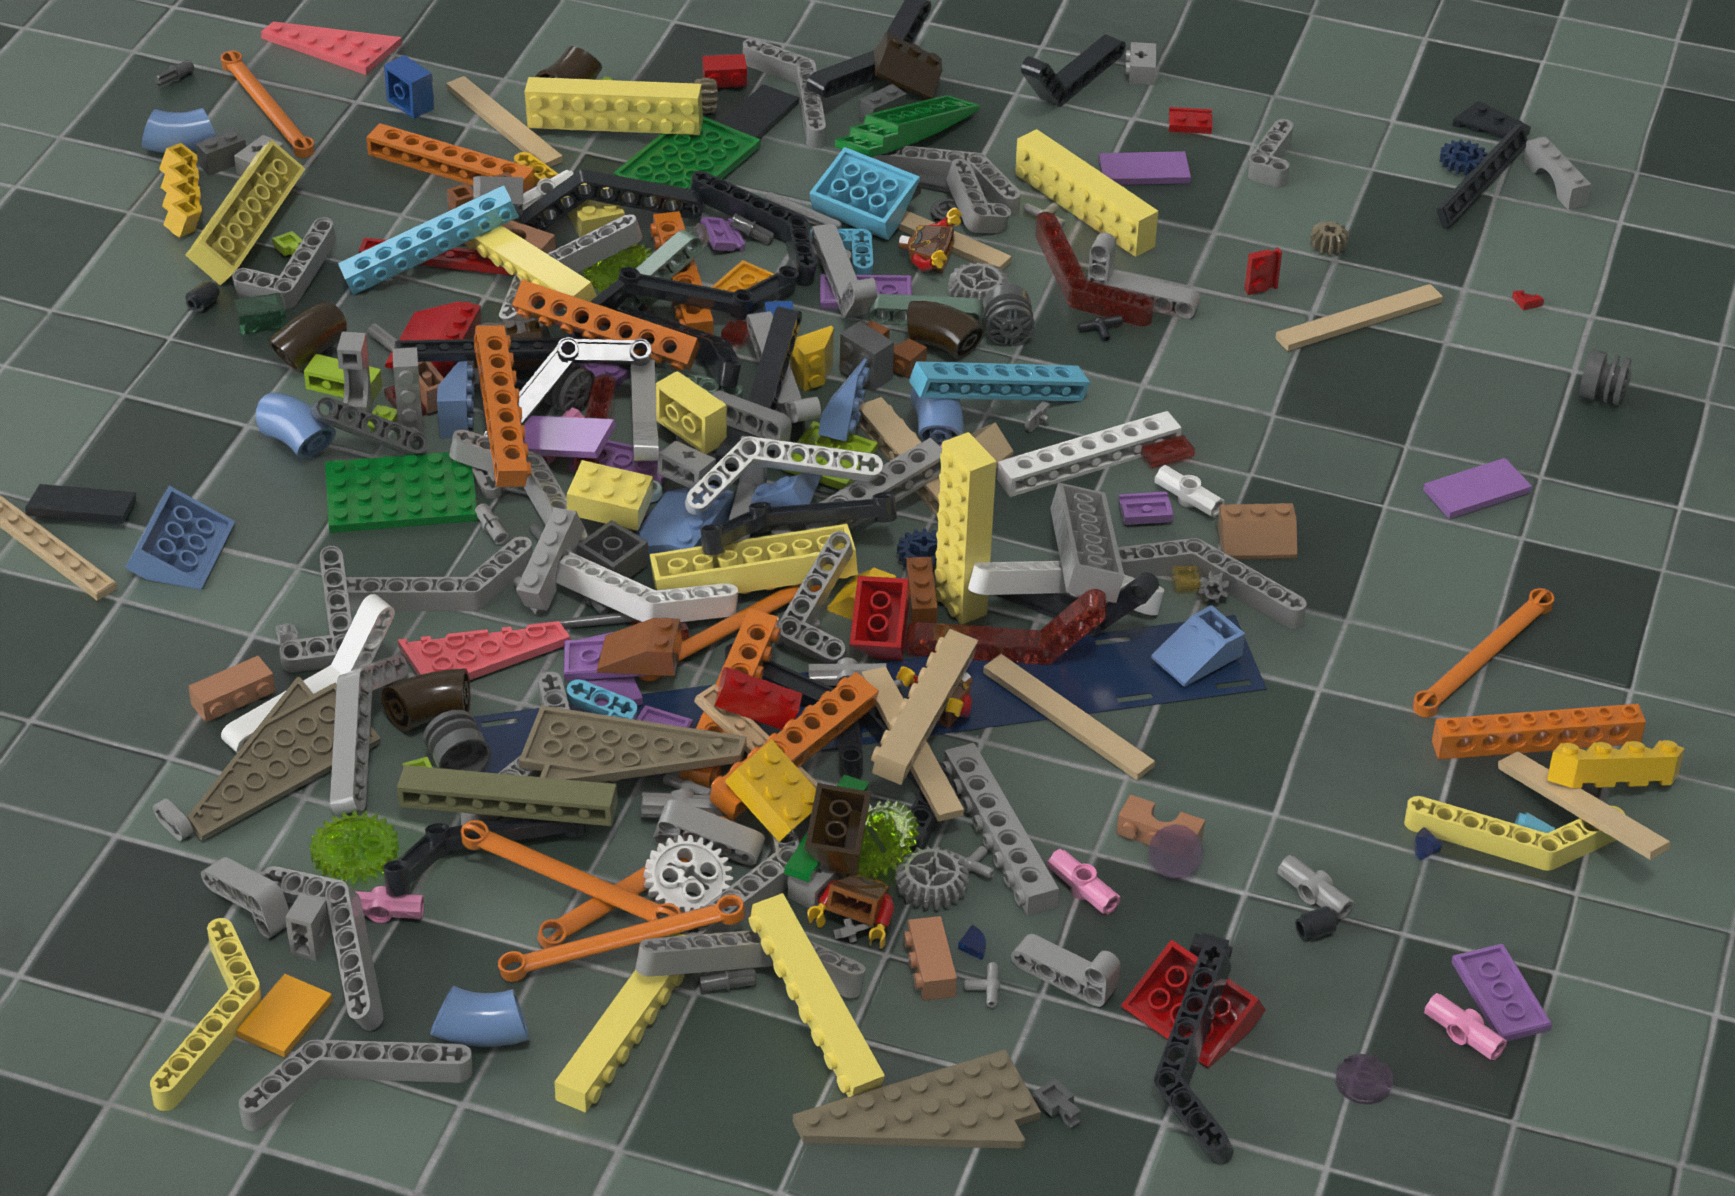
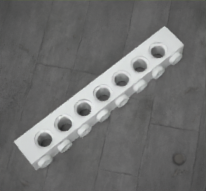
(1084, 454)

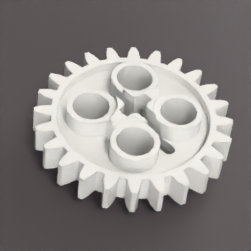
(700, 859)

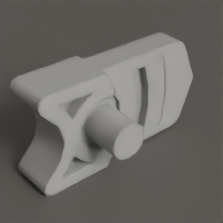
(1037, 416)
(286, 632)
(850, 930)

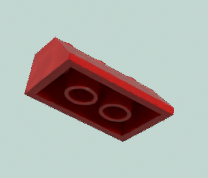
(880, 617)
(757, 698)

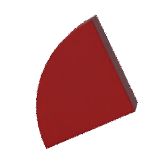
(1527, 301)

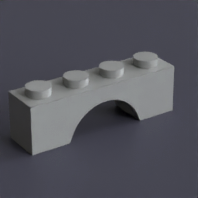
(1570, 184)
(354, 361)
(407, 388)
(539, 578)

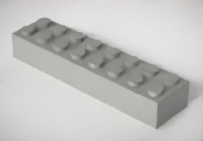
(1086, 541)

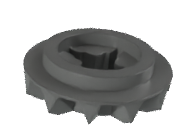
(939, 208)

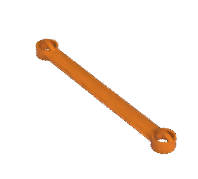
(233, 62)
(733, 623)
(1483, 653)
(564, 873)
(591, 910)
(621, 938)

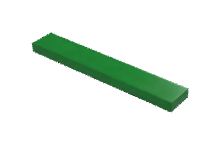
(804, 865)

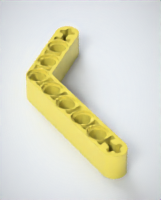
(1504, 838)
(218, 1027)

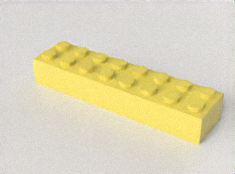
(614, 105)
(1086, 192)
(245, 212)
(963, 524)
(750, 563)

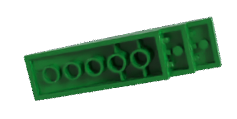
(905, 125)

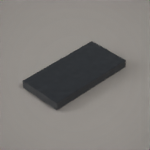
(761, 111)
(80, 503)

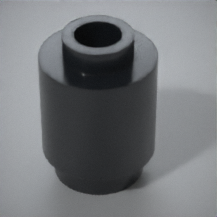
(202, 296)
(1316, 923)
(1203, 939)

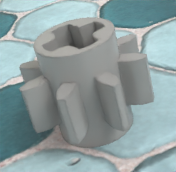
(1210, 594)

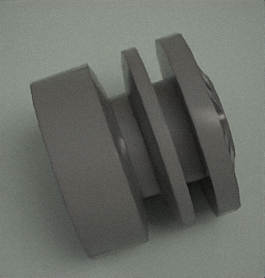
(1008, 315)
(1605, 377)
(572, 389)
(457, 742)

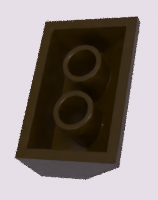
(907, 66)
(523, 329)
(838, 827)

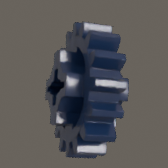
(1461, 156)
(918, 545)

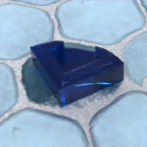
(1426, 844)
(973, 942)

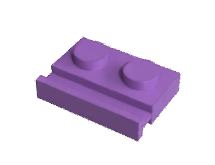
(721, 235)
(1145, 508)

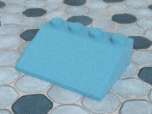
(864, 193)

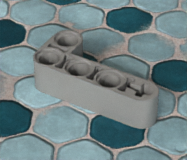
(1266, 160)
(971, 202)
(765, 417)
(733, 838)
(249, 891)
(1071, 973)

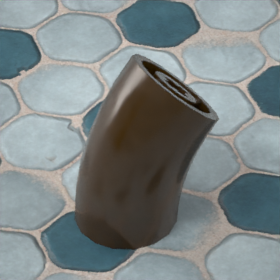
(573, 64)
(944, 328)
(309, 334)
(426, 696)

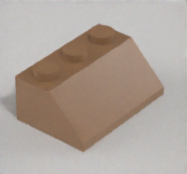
(1258, 531)

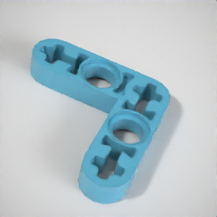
(852, 242)
(596, 692)

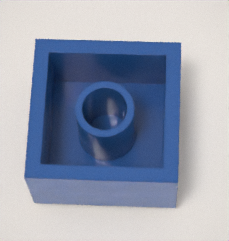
(409, 86)

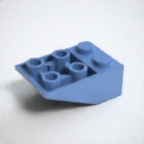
(456, 400)
(841, 412)
(1200, 646)

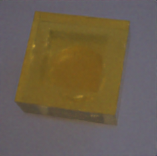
(1186, 578)

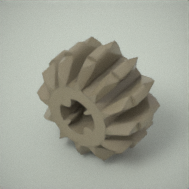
(709, 94)
(1329, 238)

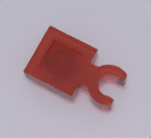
(735, 332)

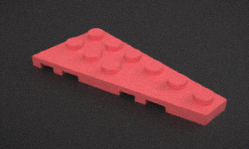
(341, 47)
(483, 651)

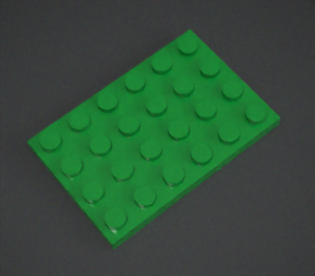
(675, 157)
(399, 492)

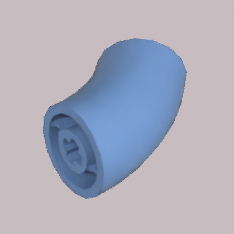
(171, 128)
(937, 417)
(292, 423)
(481, 1019)

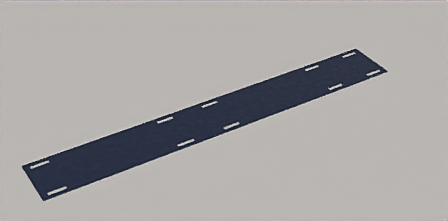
(1084, 675)

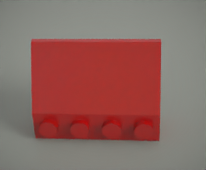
(443, 322)
(1161, 992)

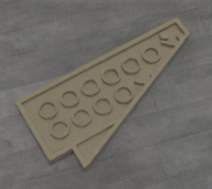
(616, 748)
(278, 758)
(954, 1106)

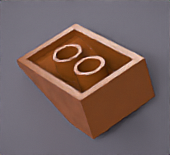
(643, 648)

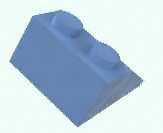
(788, 490)

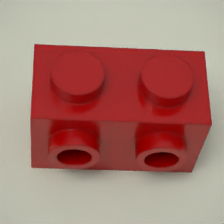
(726, 70)

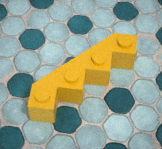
(182, 190)
(1608, 765)

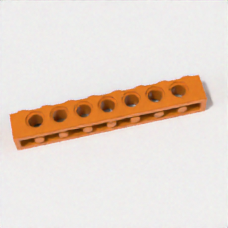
(441, 157)
(662, 229)
(531, 293)
(501, 406)
(747, 656)
(1536, 731)
(807, 733)

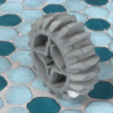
(975, 280)
(932, 878)

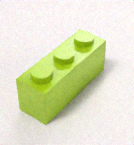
(325, 377)

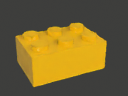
(773, 790)

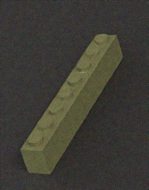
(507, 795)

